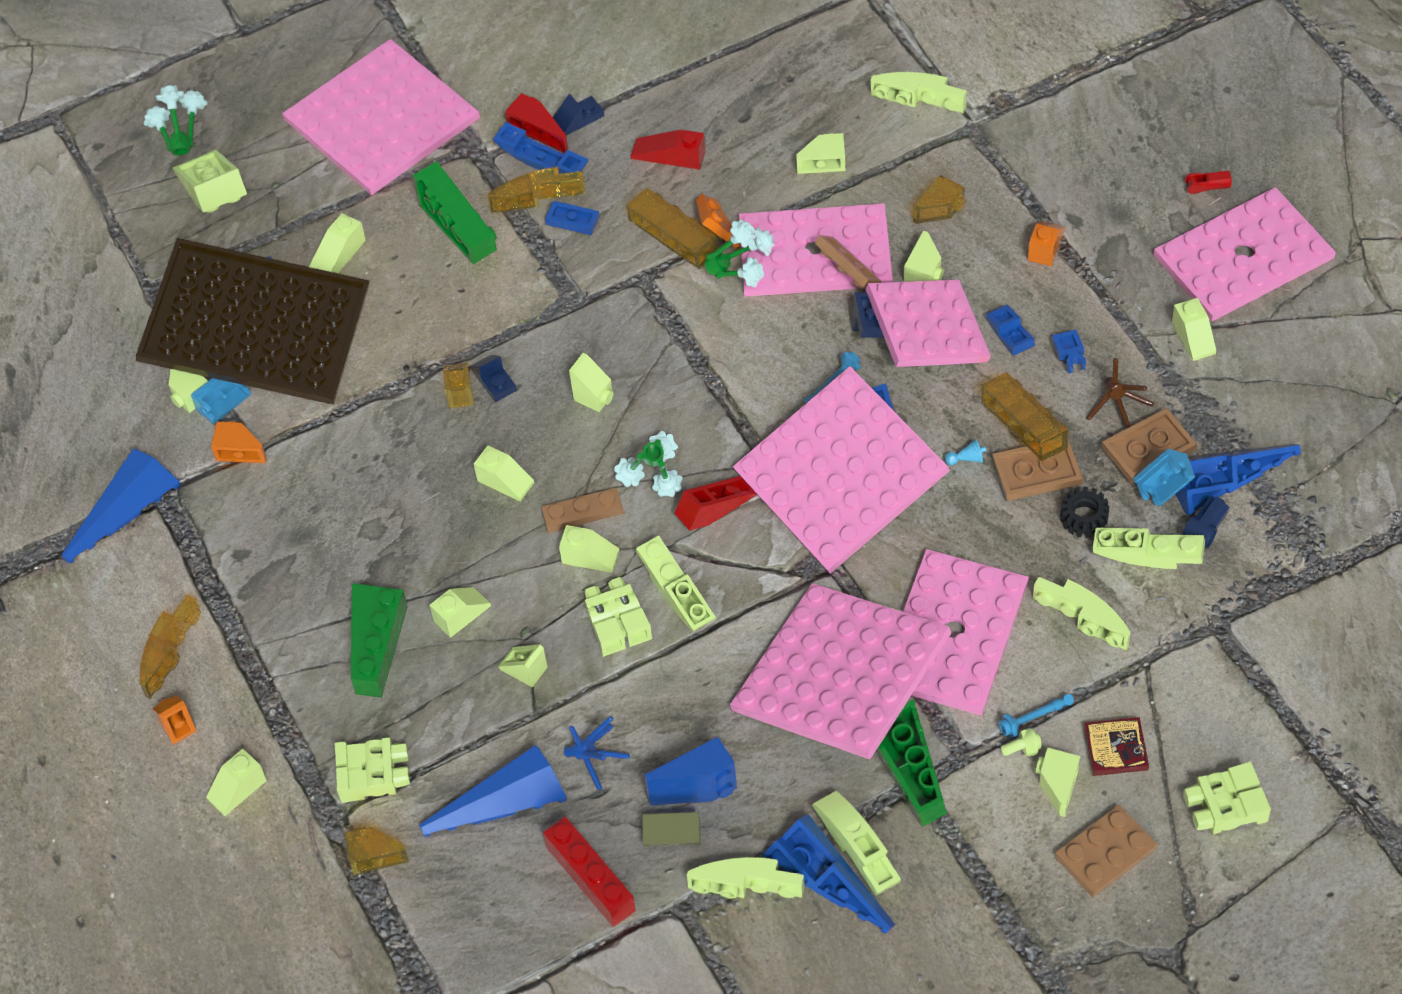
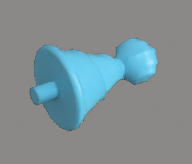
(970, 453)

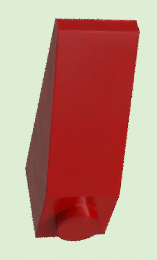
(537, 122)
(672, 148)
(712, 501)

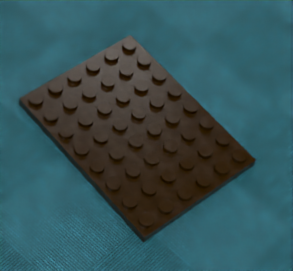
(253, 321)

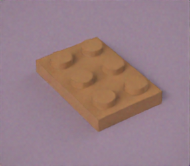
(1145, 441)
(1026, 475)
(1106, 851)

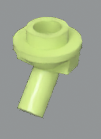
(1028, 741)

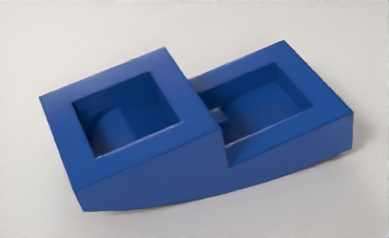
(1009, 330)

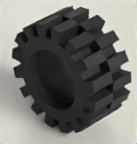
(1084, 499)

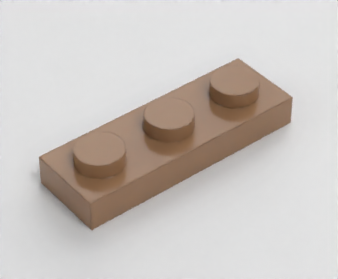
(846, 261)
(582, 509)

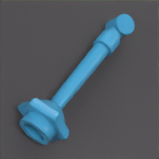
(848, 359)
(1009, 725)

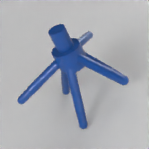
(585, 748)

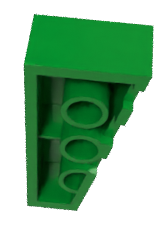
(453, 213)
(375, 631)
(911, 766)

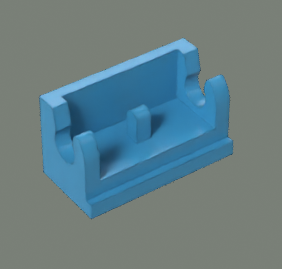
(218, 398)
(1164, 476)

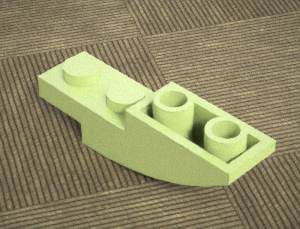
(912, 87)
(1142, 549)
(674, 584)
(1093, 613)
(859, 841)
(734, 875)

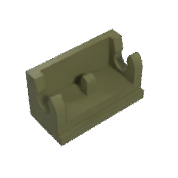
(671, 829)

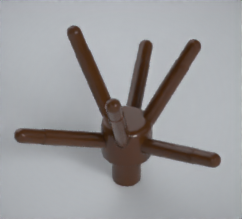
(1116, 391)

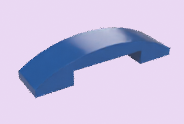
(536, 154)

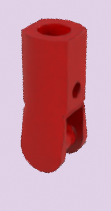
(1208, 181)

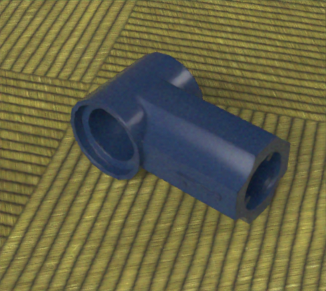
(1207, 520)

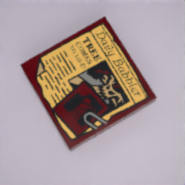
(1116, 746)

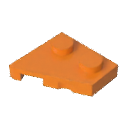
(714, 217)

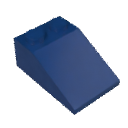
(693, 777)

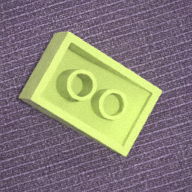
(211, 181)

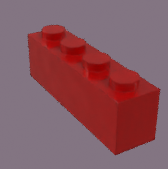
(589, 871)

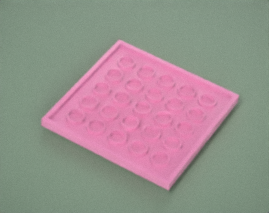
(381, 116)
(841, 469)
(841, 670)

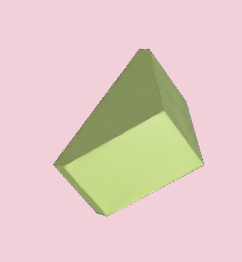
(525, 663)

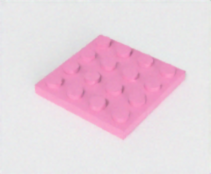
(927, 323)

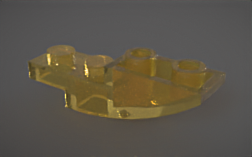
(529, 188)
(160, 651)

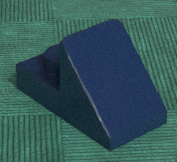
(576, 115)
(864, 317)
(494, 377)

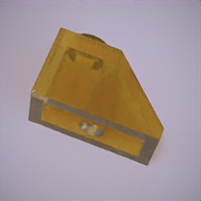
(939, 201)
(458, 385)
(373, 850)

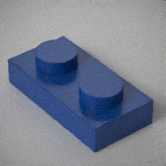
(572, 217)

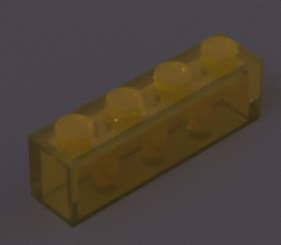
(672, 227)
(1025, 416)

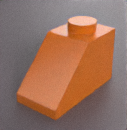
(1045, 242)
(236, 444)
(174, 719)

